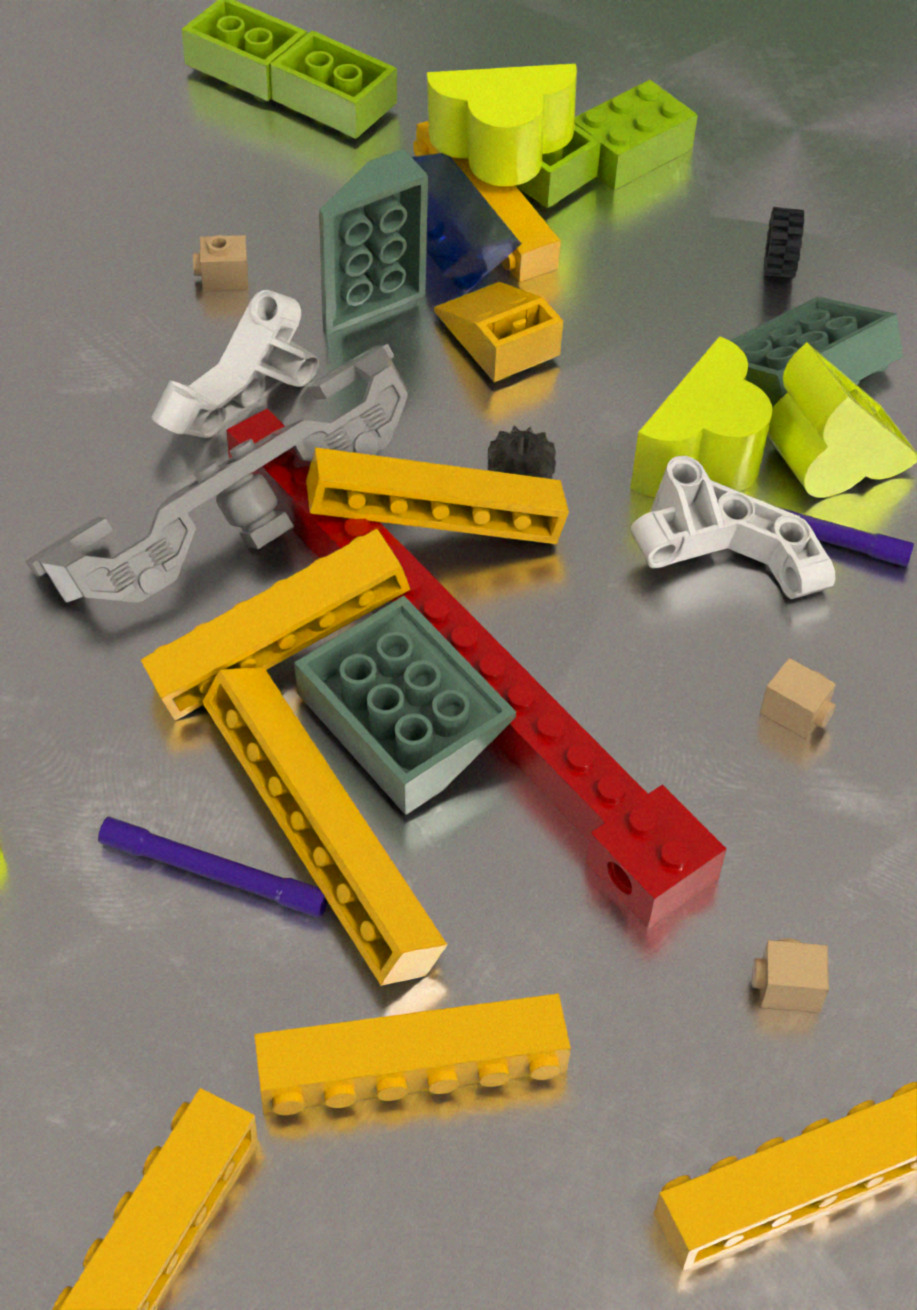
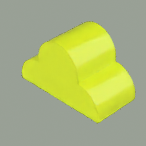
(502, 118)
(709, 418)
(833, 429)

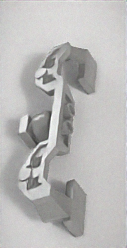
(242, 496)

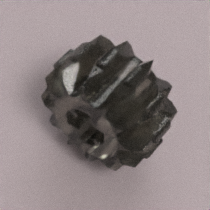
(522, 454)

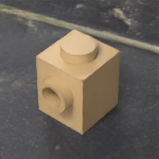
(222, 263)
(799, 698)
(792, 975)

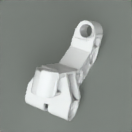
(250, 368)
(702, 517)

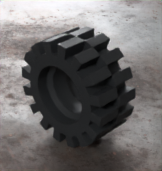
(783, 242)

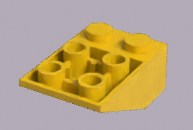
(504, 328)

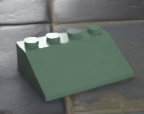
(374, 241)
(846, 334)
(402, 702)

